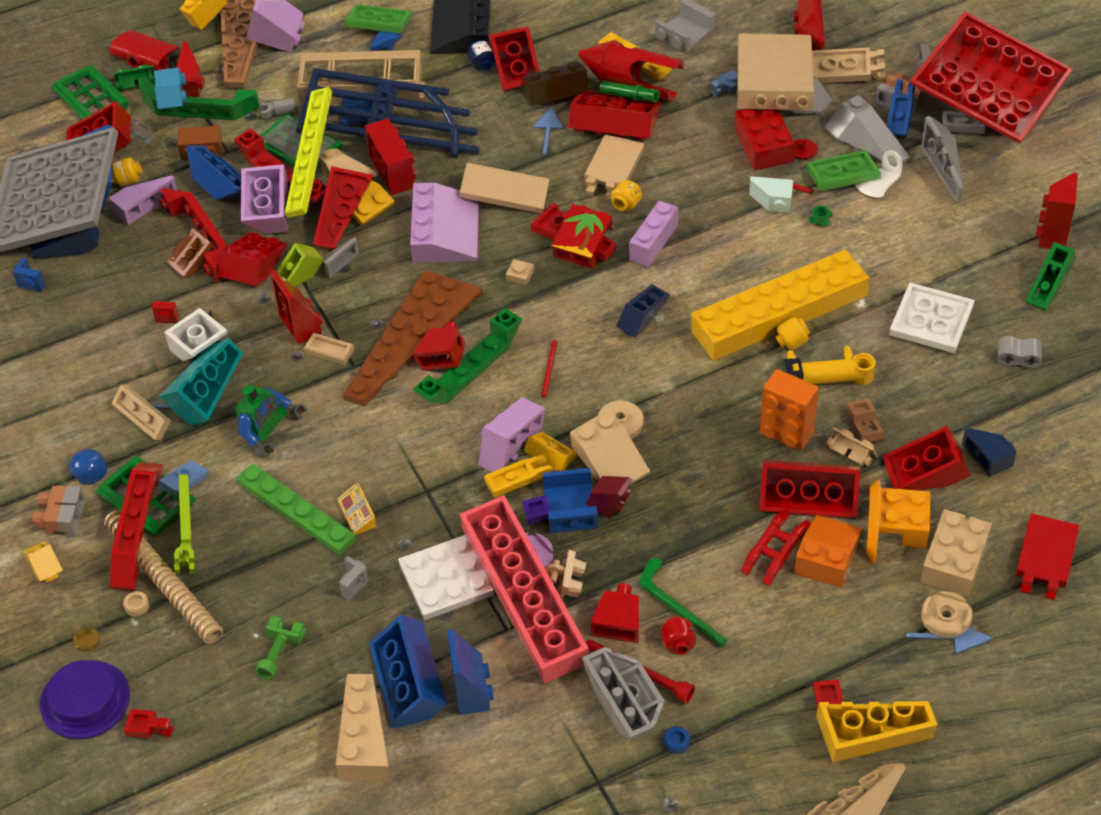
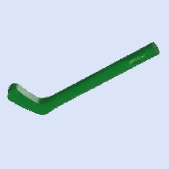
(647, 584)

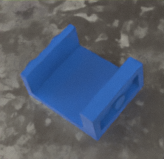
(567, 500)

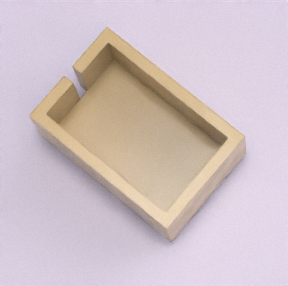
(956, 553)

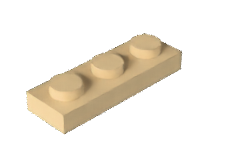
(141, 412)

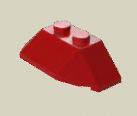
(810, 22)

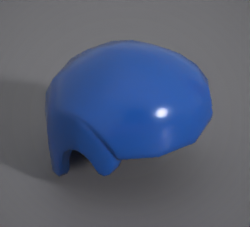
(88, 466)

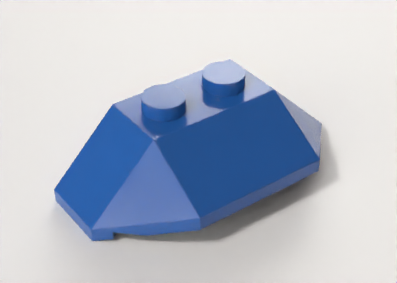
(213, 173)

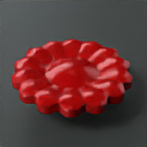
(805, 149)

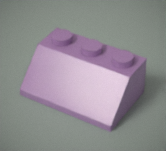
(264, 198)

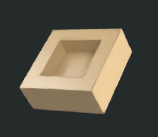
(520, 272)

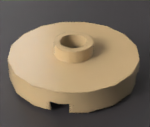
(628, 415)
(948, 605)

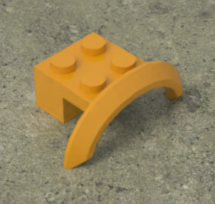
(897, 513)

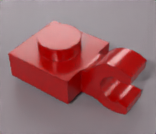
(145, 722)

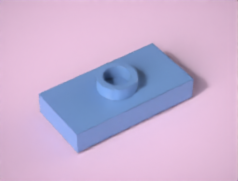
(195, 472)

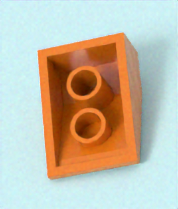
(827, 550)

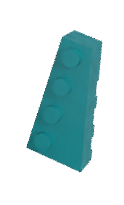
(203, 382)

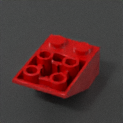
(250, 258)

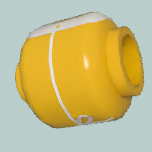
(126, 172)

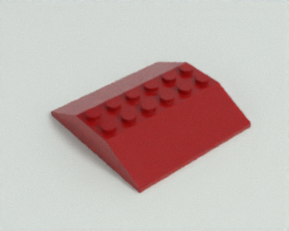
(992, 77)

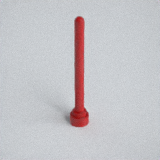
(682, 690)

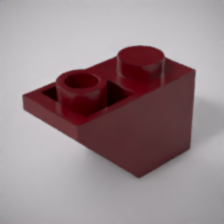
(610, 495)

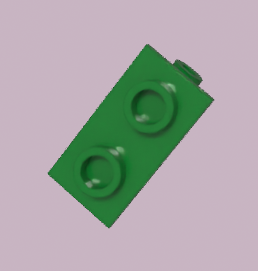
(126, 78)

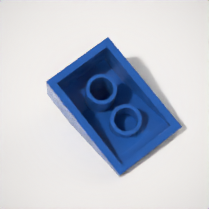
(469, 676)

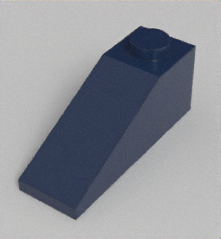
(67, 244)
(641, 310)

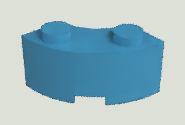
(170, 88)

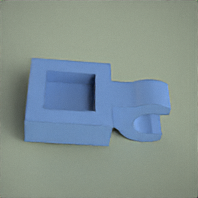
(725, 82)

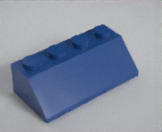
(407, 672)

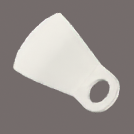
(889, 174)

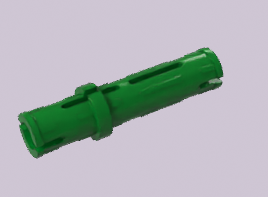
(636, 92)

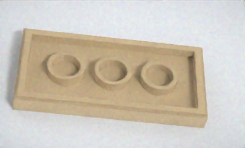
(504, 188)

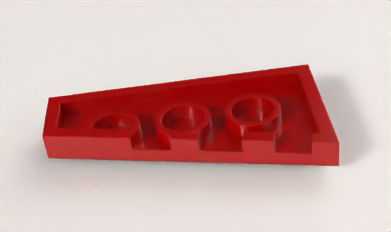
(341, 200)
(550, 222)

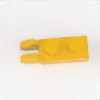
(517, 475)

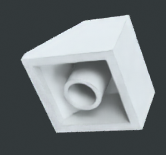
(193, 334)

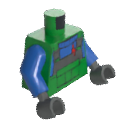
(260, 414)

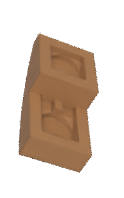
(864, 420)

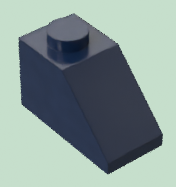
(989, 450)

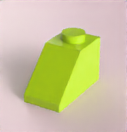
(300, 264)

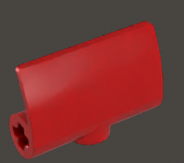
(141, 50)

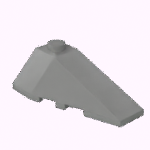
(864, 129)
(942, 152)

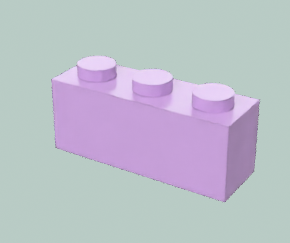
(653, 233)

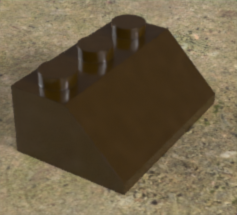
(554, 83)

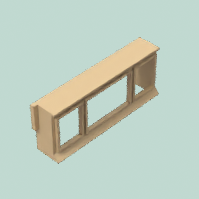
(360, 56)

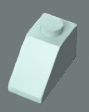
(772, 193)

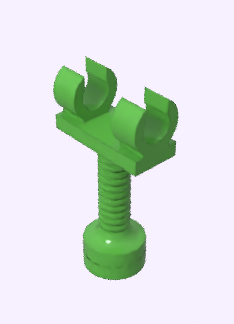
(266, 668)

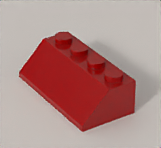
(810, 488)

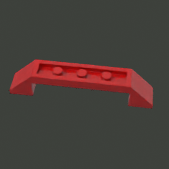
(254, 151)
(179, 202)
(131, 525)

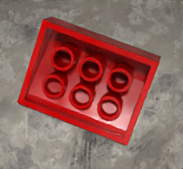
(613, 115)

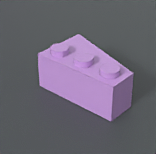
(508, 433)

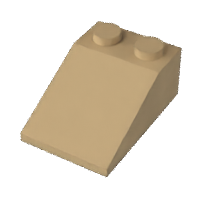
(608, 448)

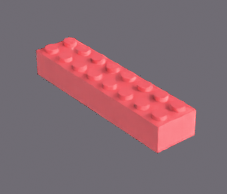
(524, 589)

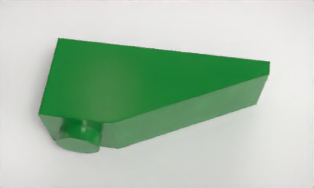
(1051, 276)

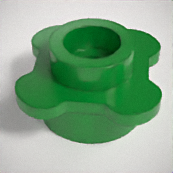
(820, 216)

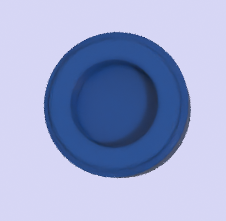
(676, 740)

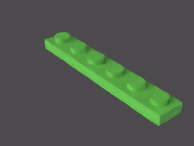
(296, 509)

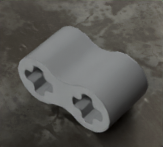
(1020, 352)

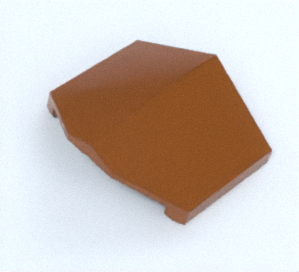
(189, 253)

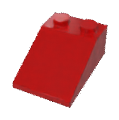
(513, 56)
(111, 115)
(295, 310)
(927, 462)

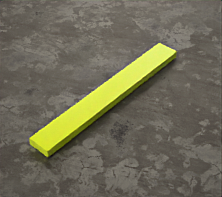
(308, 153)

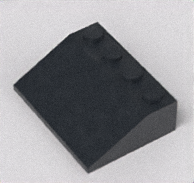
(459, 24)

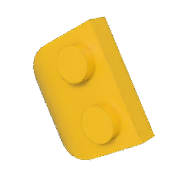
(373, 203)

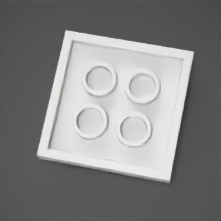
(932, 317)
(445, 577)

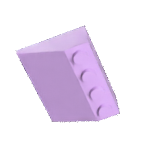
(443, 225)

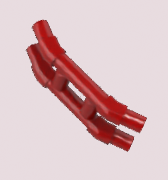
(778, 558)

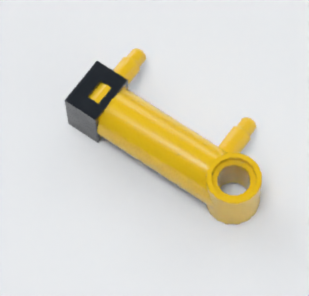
(854, 369)

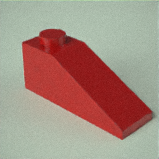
(189, 66)

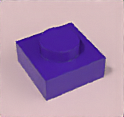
(536, 509)

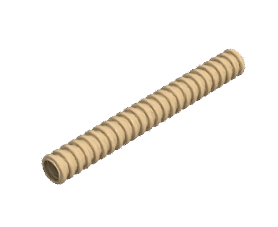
(172, 587)

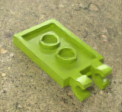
(184, 549)

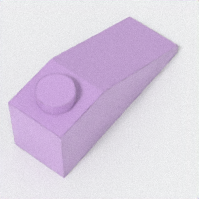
(139, 199)

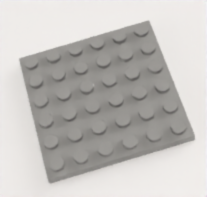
(55, 189)

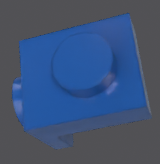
(27, 277)

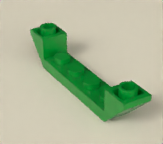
(206, 108)
(447, 387)

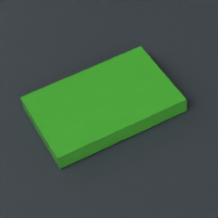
(378, 18)
(843, 170)

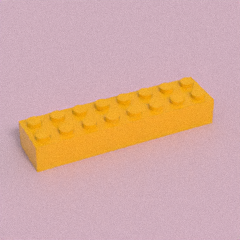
(760, 310)

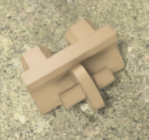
(563, 573)

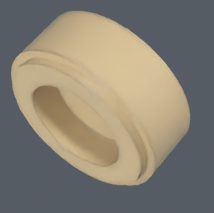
(136, 604)

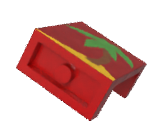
(581, 235)

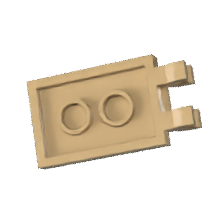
(848, 65)
(612, 163)

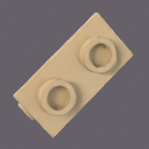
(860, 451)

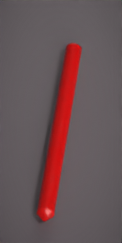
(549, 368)

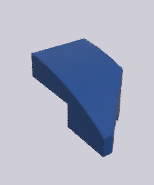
(385, 40)

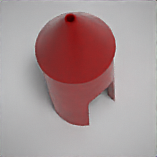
(623, 65)

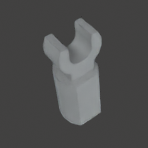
(277, 108)

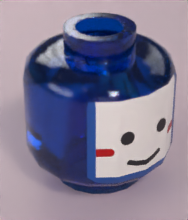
(481, 55)

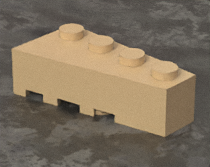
(361, 736)

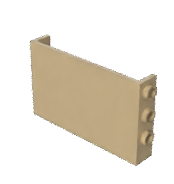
(775, 72)

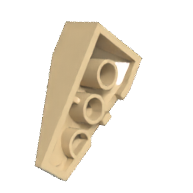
(867, 797)

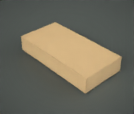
(328, 349)

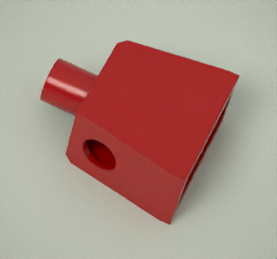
(440, 348)
(617, 615)

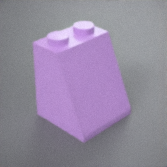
(276, 24)

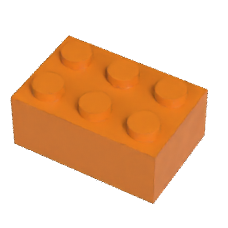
(789, 409)

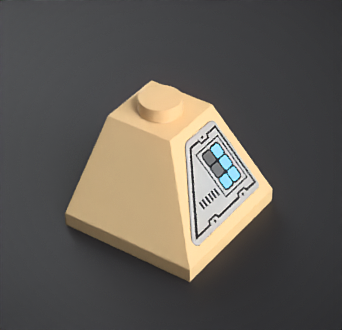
(343, 160)

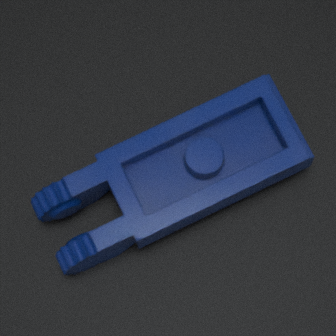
(901, 110)

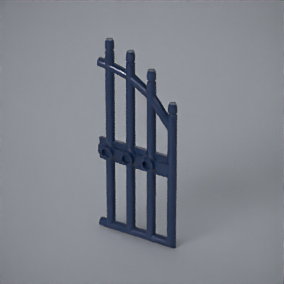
(382, 108)

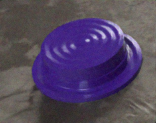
(84, 699)

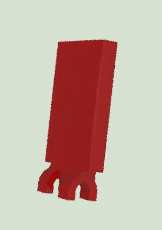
(1047, 553)

